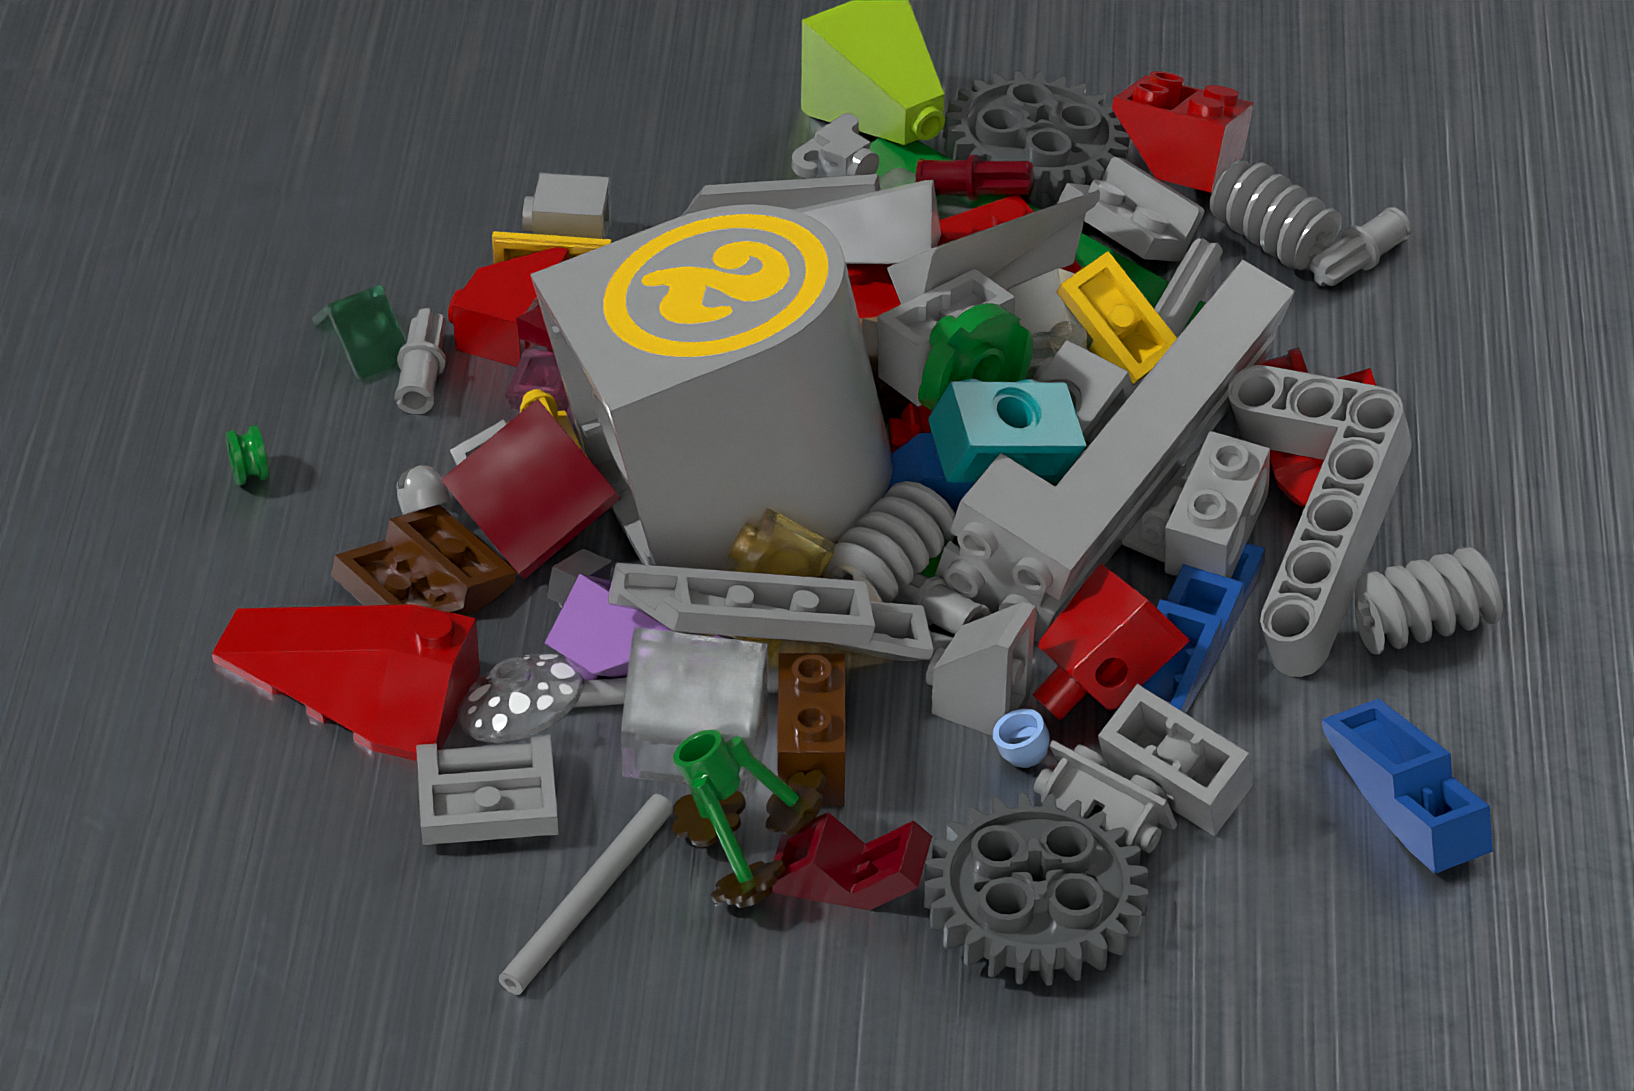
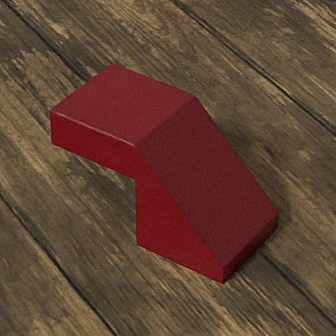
(838, 868)

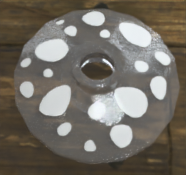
(520, 697)

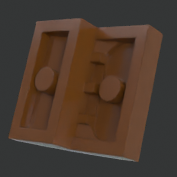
(425, 563)

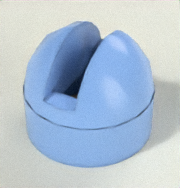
(1022, 737)

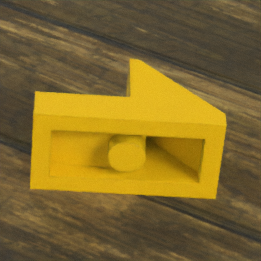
(1117, 317)

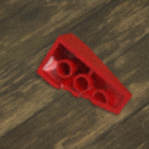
(371, 668)

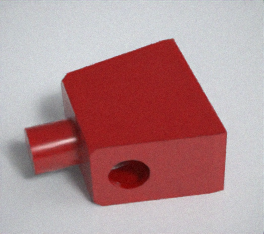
(1104, 645)

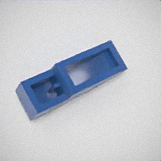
(1410, 785)

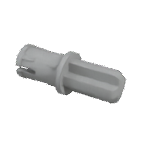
(1361, 247)
(421, 362)
(941, 603)

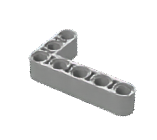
(1364, 450)

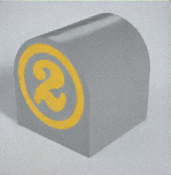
(719, 379)

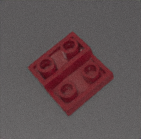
(530, 489)

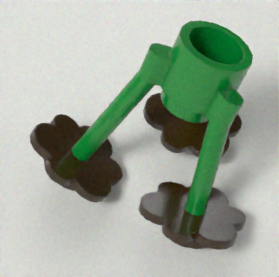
(715, 804)

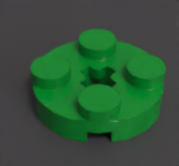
(977, 345)

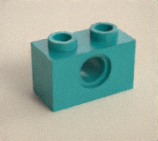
(1020, 419)

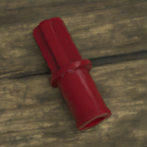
(976, 177)

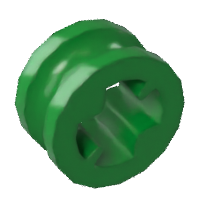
(247, 455)

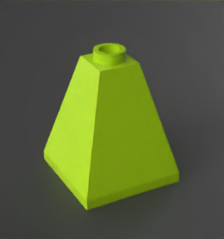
(873, 65)

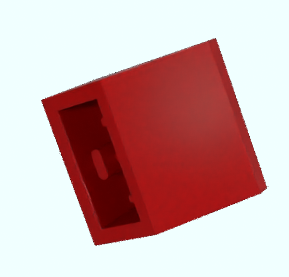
(1184, 130)

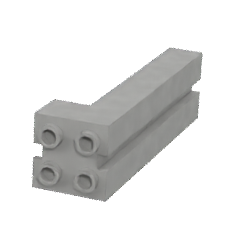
(1043, 540)

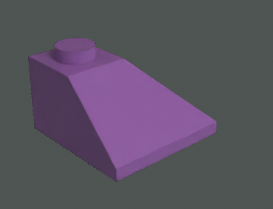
(598, 633)

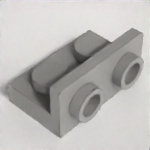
(1140, 212)

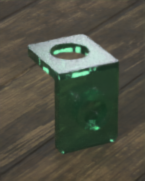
(365, 330)

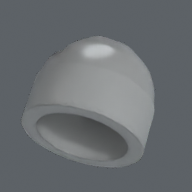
(420, 488)

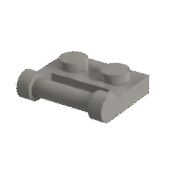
(487, 792)

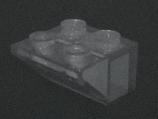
(686, 687)

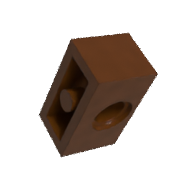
(812, 719)

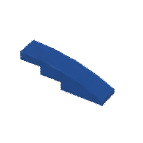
(1206, 612)

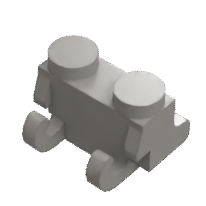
(836, 152)

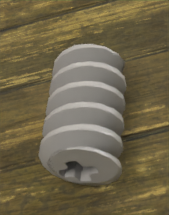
(1274, 213)
(893, 540)
(1424, 594)

